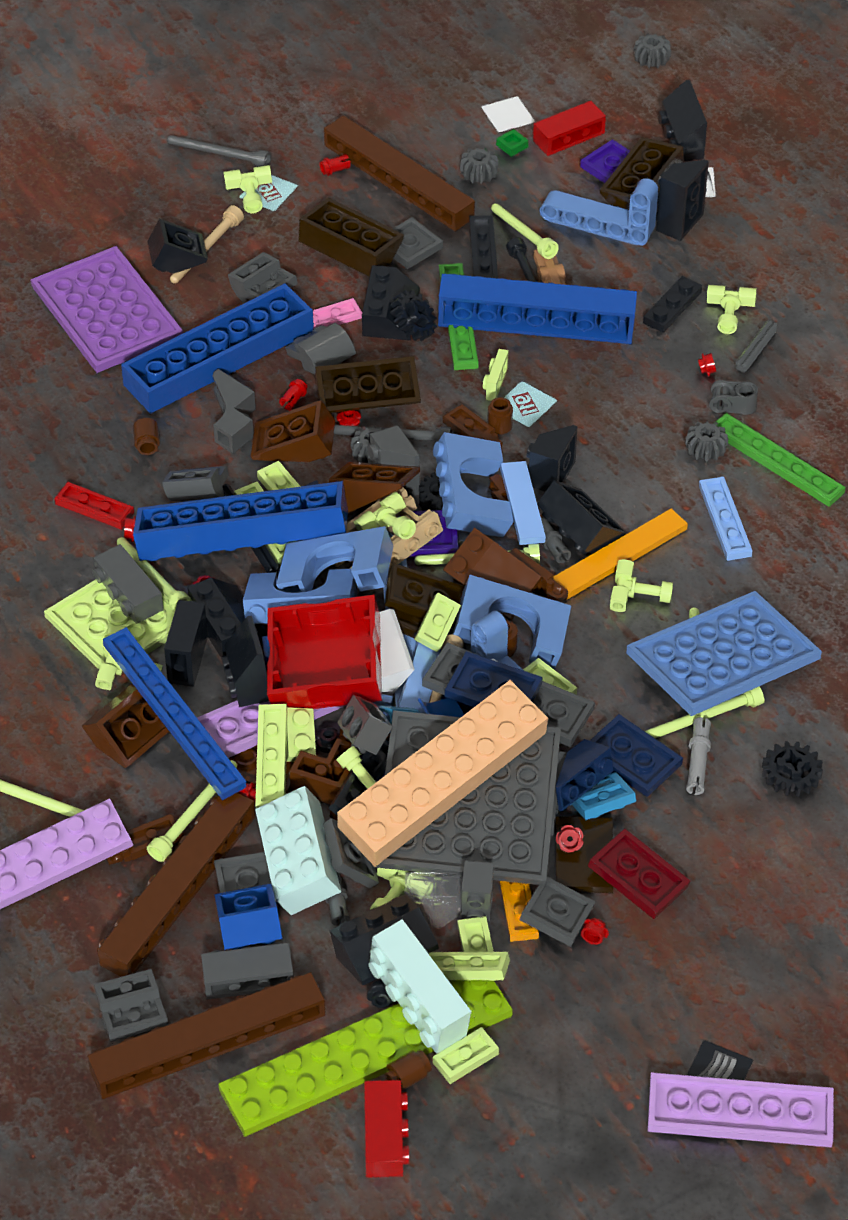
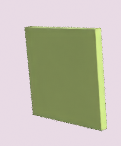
(92, 615)

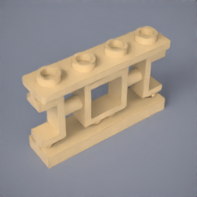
(427, 527)

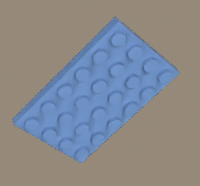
(723, 653)

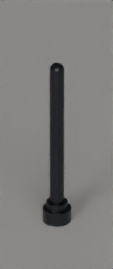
(517, 249)

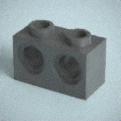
(364, 725)
(477, 890)

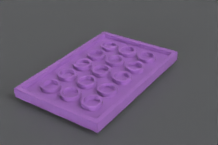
(106, 308)

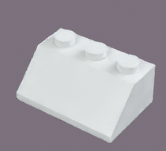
(395, 657)

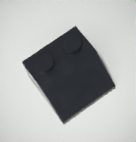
(175, 247)
(552, 457)

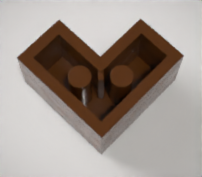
(320, 775)

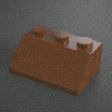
(125, 727)

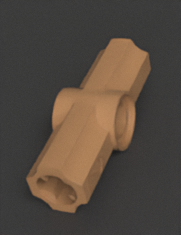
(549, 269)

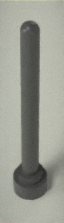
(258, 158)
(409, 433)

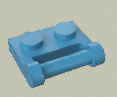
(604, 797)

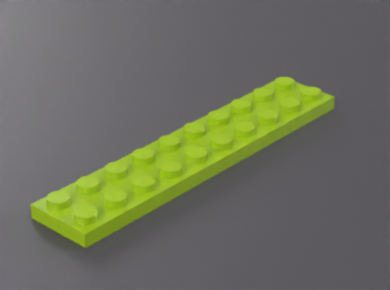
(343, 1060)

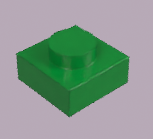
(512, 142)

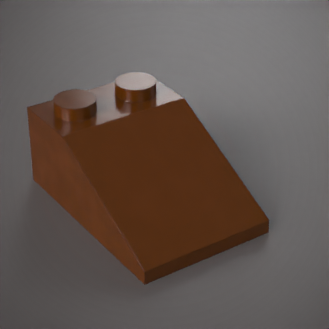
(295, 435)
(370, 482)
(490, 561)

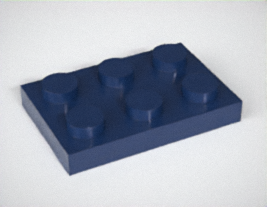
(480, 677)
(637, 755)

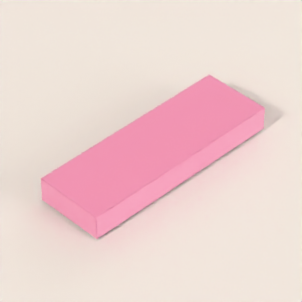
(337, 313)

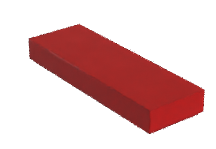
(94, 505)

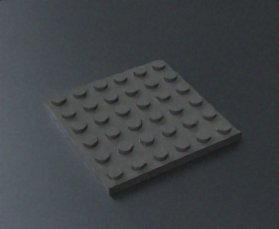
(496, 823)

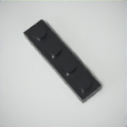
(483, 246)
(353, 786)

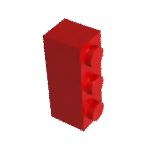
(569, 128)
(385, 1128)

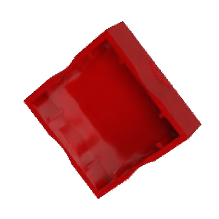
(324, 653)

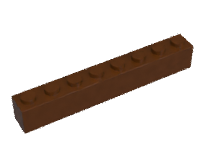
(399, 173)
(175, 884)
(206, 1035)

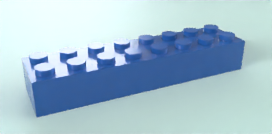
(537, 308)
(221, 344)
(240, 521)

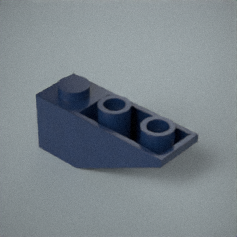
(582, 769)

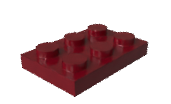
(639, 873)

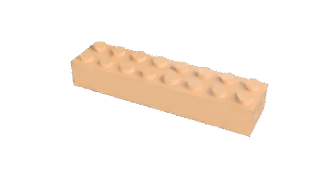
(442, 773)

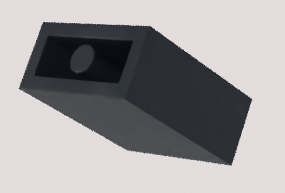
(186, 643)

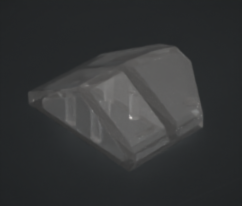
(436, 895)

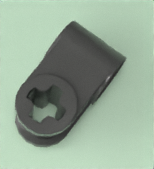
(736, 397)

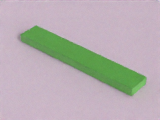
(461, 339)
(781, 461)

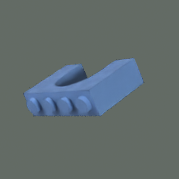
(461, 506)
(367, 548)
(264, 594)
(544, 616)

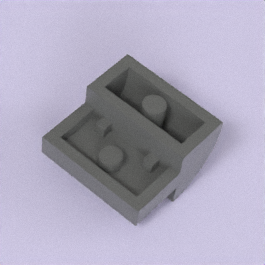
(259, 277)
(322, 347)
(195, 483)
(130, 1005)

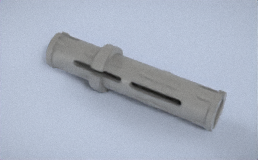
(699, 746)

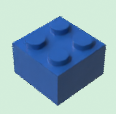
(248, 917)

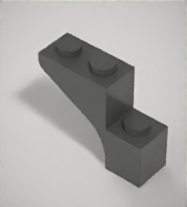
(236, 402)

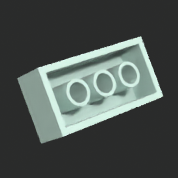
(297, 850)
(419, 987)

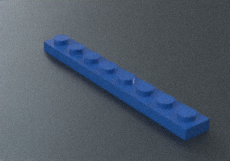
(174, 713)

